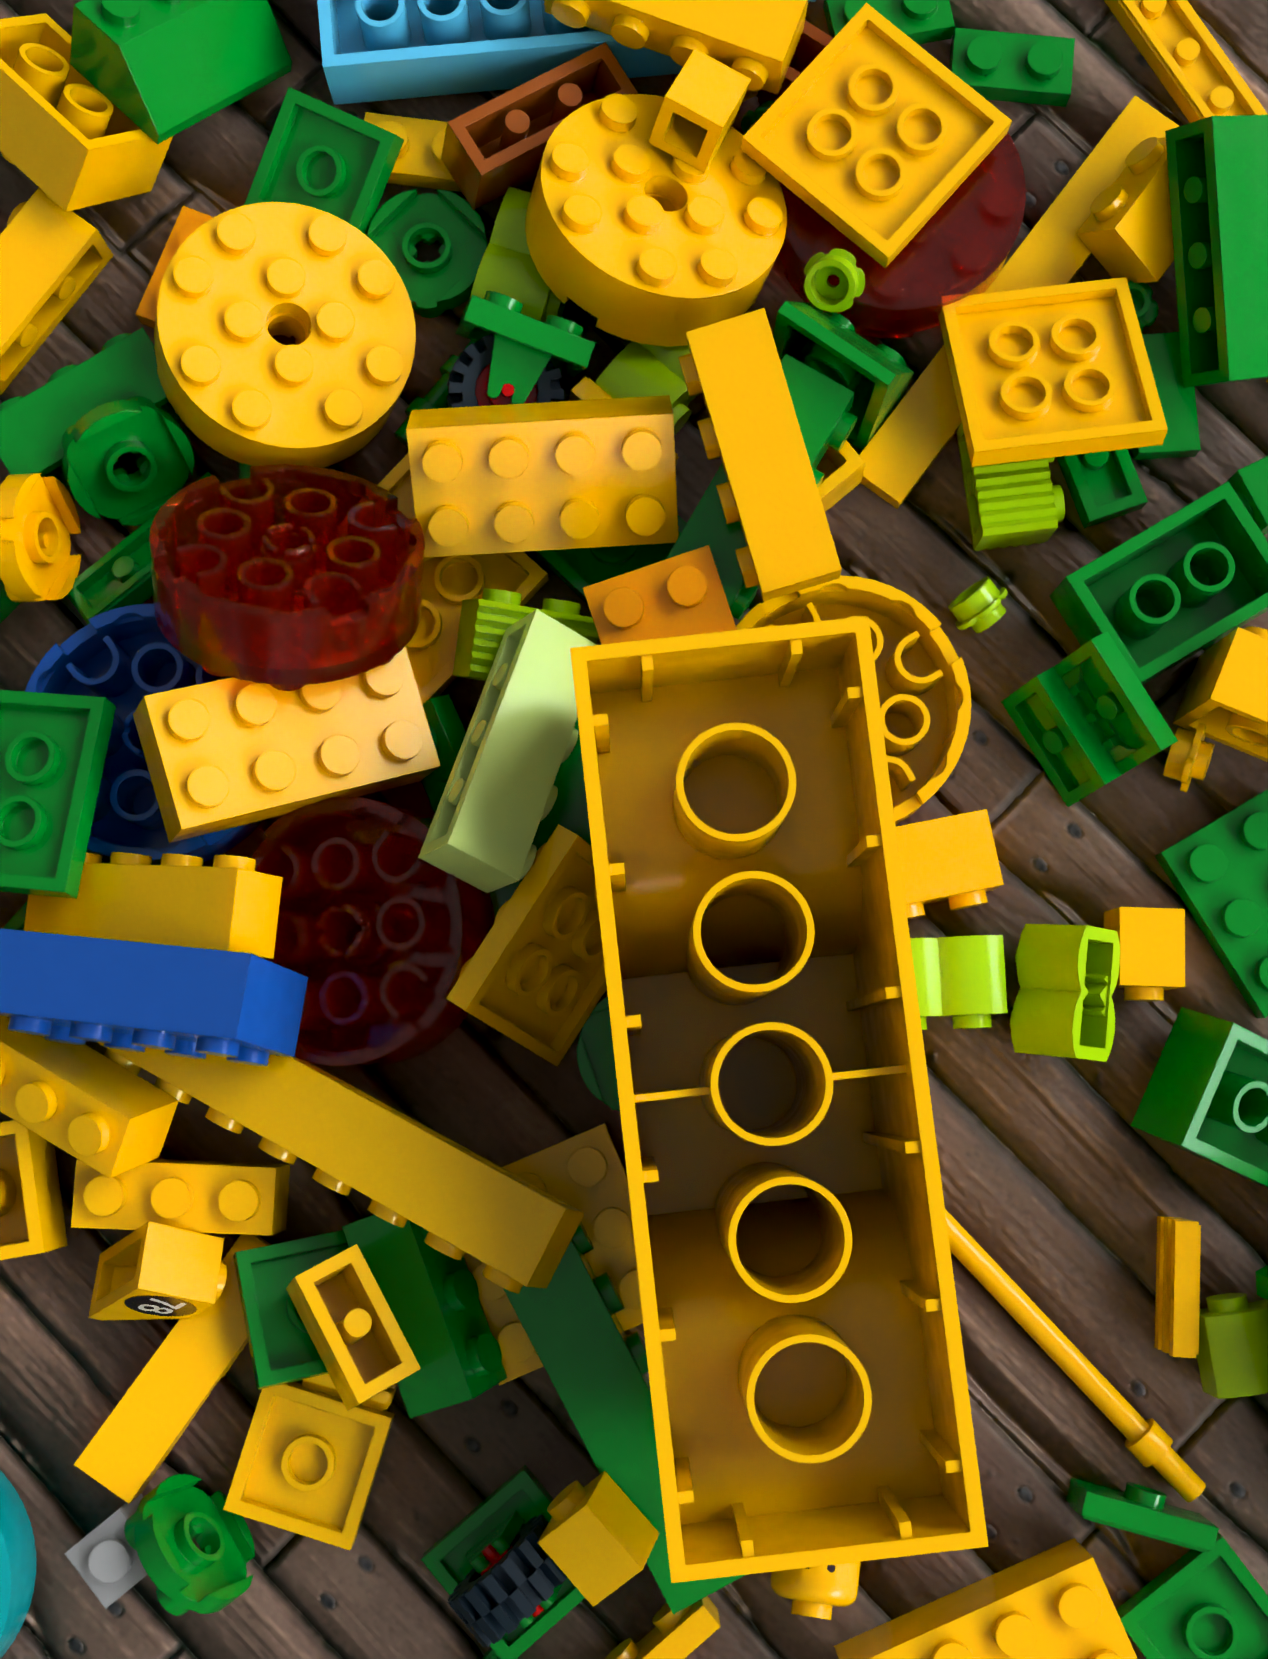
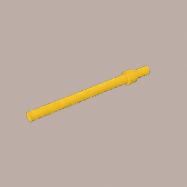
(1144, 1437)

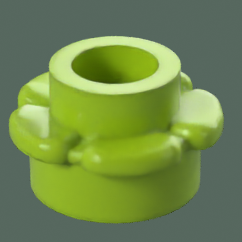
(821, 292)
(979, 605)

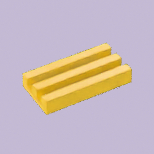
(1177, 1286)

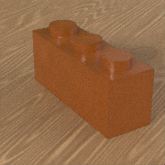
(506, 136)

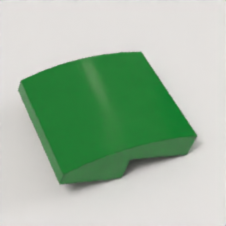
(1088, 719)

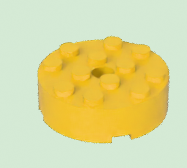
(646, 234)
(288, 275)
(917, 675)

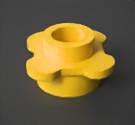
(1189, 756)

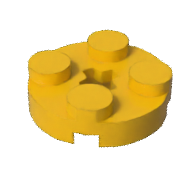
(35, 538)

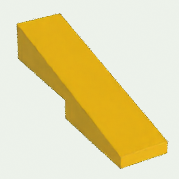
(169, 1390)

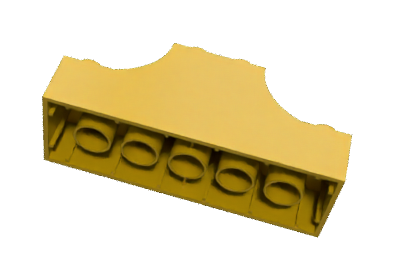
(775, 1103)

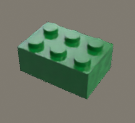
(1172, 585)

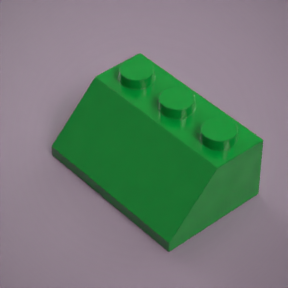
(176, 58)

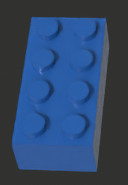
(150, 996)

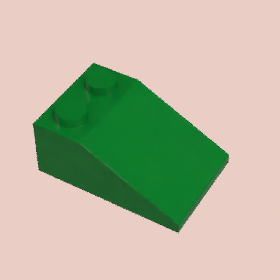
(834, 349)
(1211, 1094)

